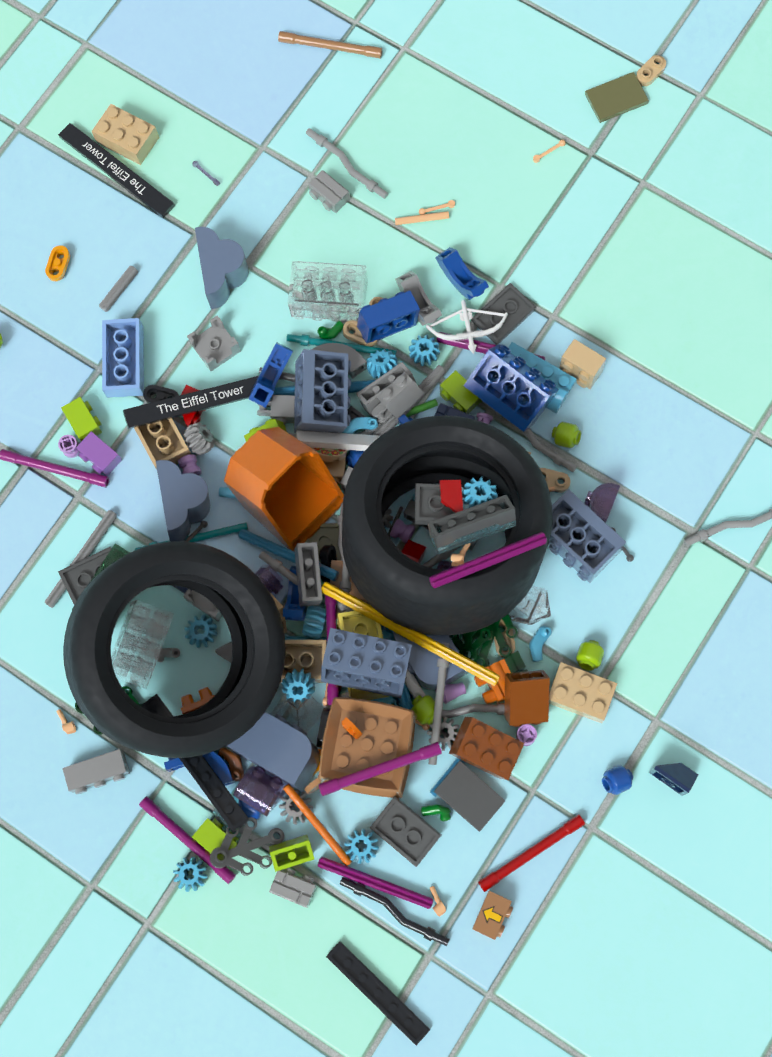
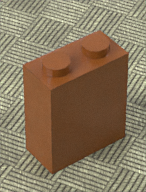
(526, 698)

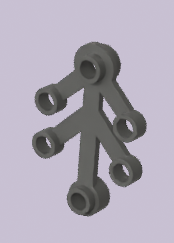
(244, 849)

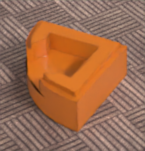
(351, 728)

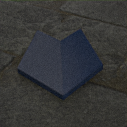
(675, 776)

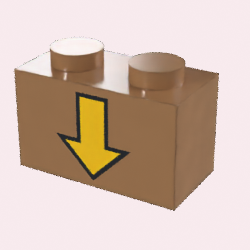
(492, 915)

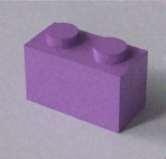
(98, 453)

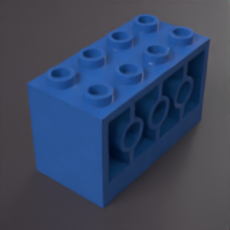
(511, 387)

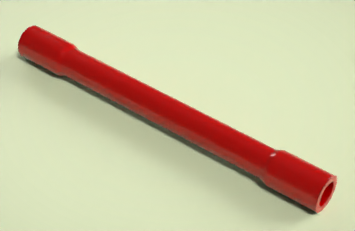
(495, 877)

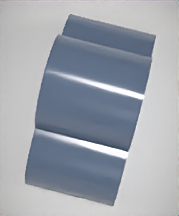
(221, 265)
(183, 499)

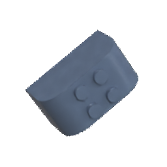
(424, 663)
(279, 750)

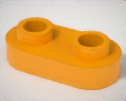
(55, 264)

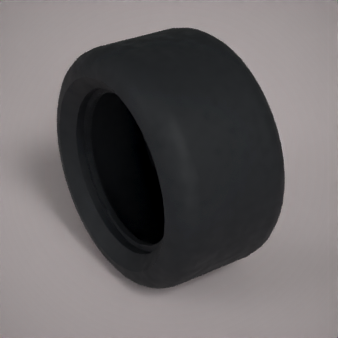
(426, 453)
(254, 632)

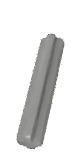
(118, 288)

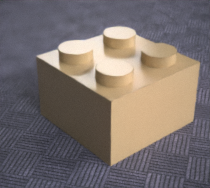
(582, 364)

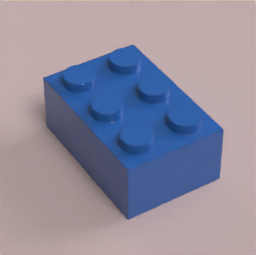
(388, 317)

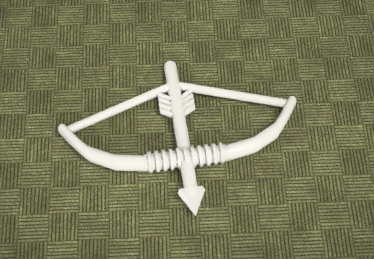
(466, 316)

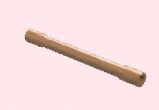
(292, 38)

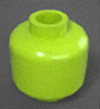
(566, 435)
(590, 655)
(424, 709)

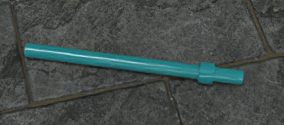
(306, 340)
(212, 534)

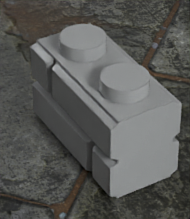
(328, 192)
(293, 888)

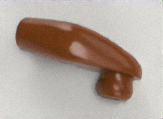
(234, 762)

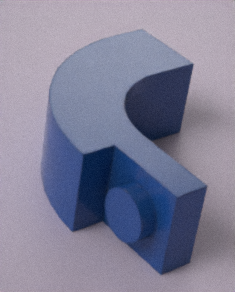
(460, 275)
(270, 374)
(292, 609)
(216, 762)

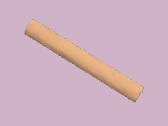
(422, 218)

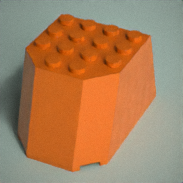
(283, 485)

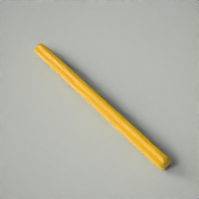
(414, 636)

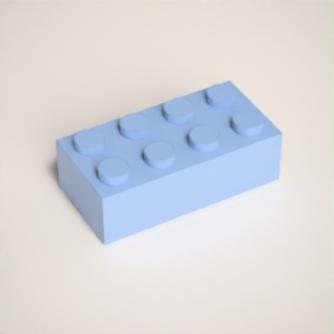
(122, 357)

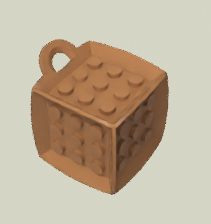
(386, 735)

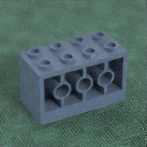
(321, 391)
(591, 533)
(365, 663)

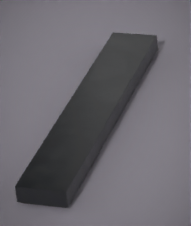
(378, 993)

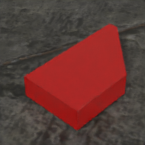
(451, 494)

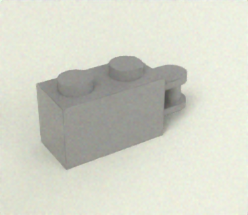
(397, 398)
(281, 408)

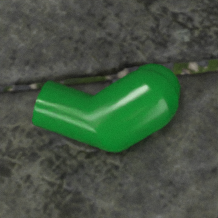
(330, 333)
(436, 809)

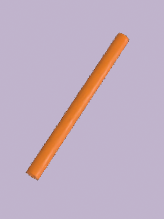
(317, 824)

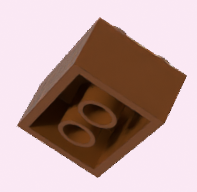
(486, 748)

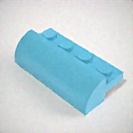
(563, 380)

